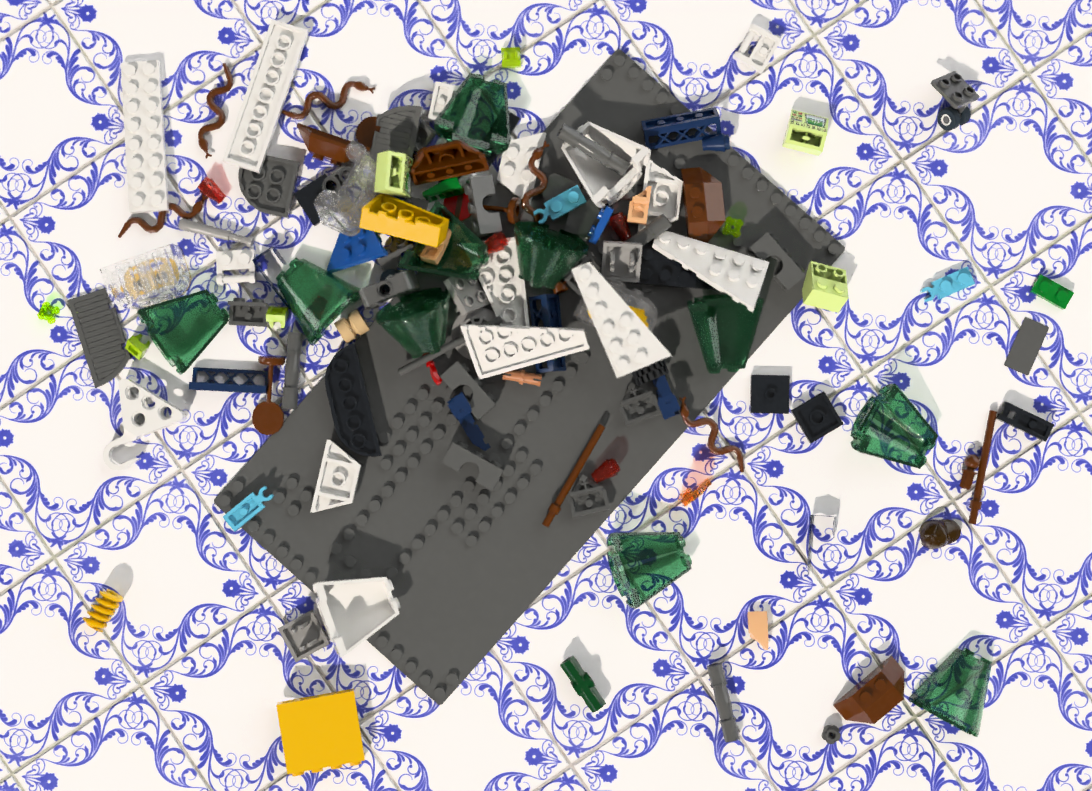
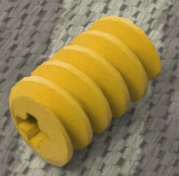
(103, 610)

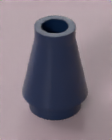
(717, 143)

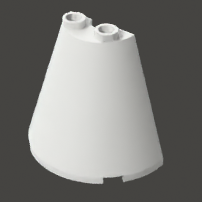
(599, 181)
(355, 609)

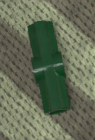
(582, 684)

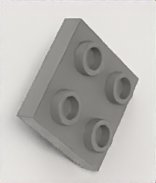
(621, 261)
(466, 294)
(304, 635)

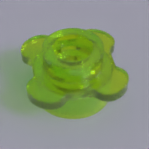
(736, 223)
(53, 312)

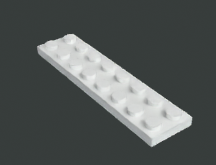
(265, 96)
(144, 136)

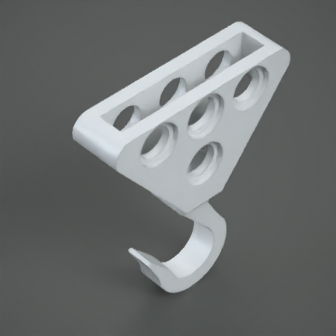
(131, 409)

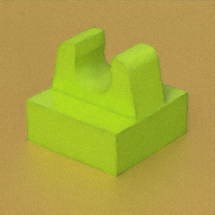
(511, 57)
(277, 314)
(136, 347)

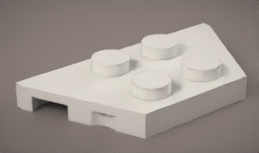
(514, 164)
(664, 194)
(336, 479)

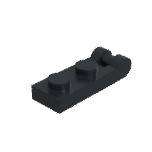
(1025, 421)

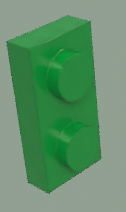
(1051, 292)

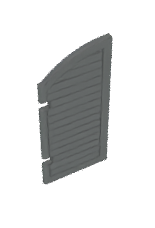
(397, 131)
(100, 335)

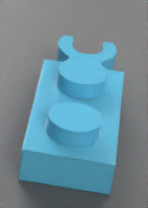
(561, 204)
(949, 284)
(246, 509)

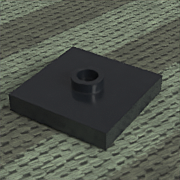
(308, 195)
(769, 394)
(816, 417)

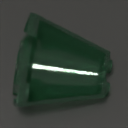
(477, 115)
(462, 256)
(315, 296)
(184, 326)
(724, 330)
(893, 429)
(646, 563)
(957, 691)

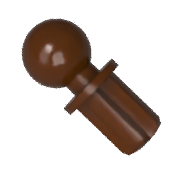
(971, 463)

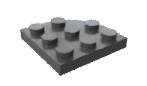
(272, 188)

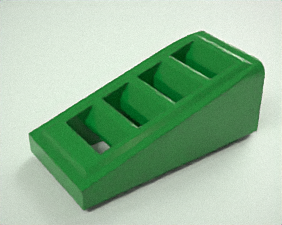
(445, 189)

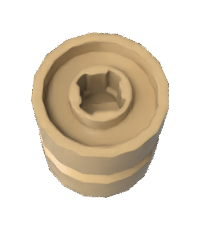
(352, 326)

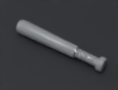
(203, 229)

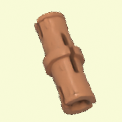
(523, 377)

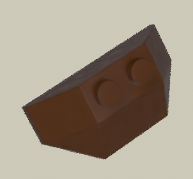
(326, 146)
(447, 162)
(702, 203)
(874, 694)

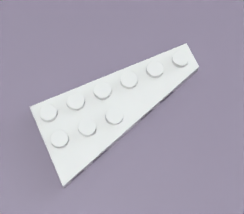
(622, 333)
(507, 348)

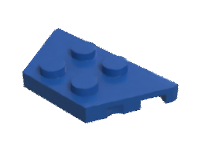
(355, 250)

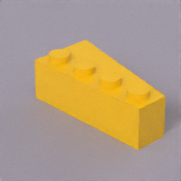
(403, 220)

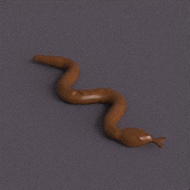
(326, 101)
(216, 109)
(537, 153)
(197, 208)
(712, 436)

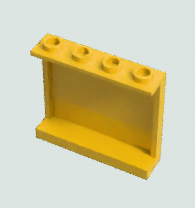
(320, 732)

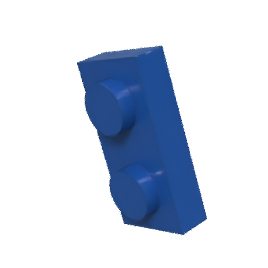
(603, 217)

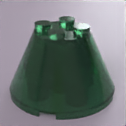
(546, 254)
(418, 321)

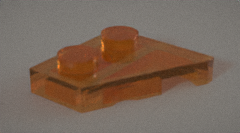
(690, 495)

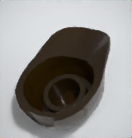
(939, 533)

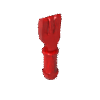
(433, 371)

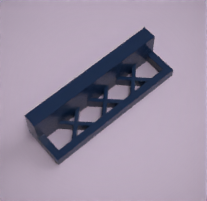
(665, 125)
(551, 317)
(225, 387)

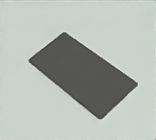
(1026, 346)

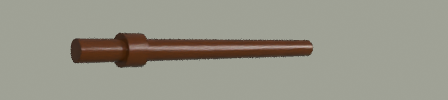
(975, 504)
(554, 508)

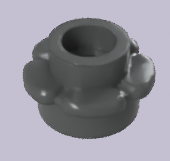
(831, 729)

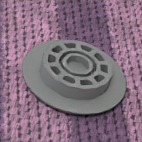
(482, 314)

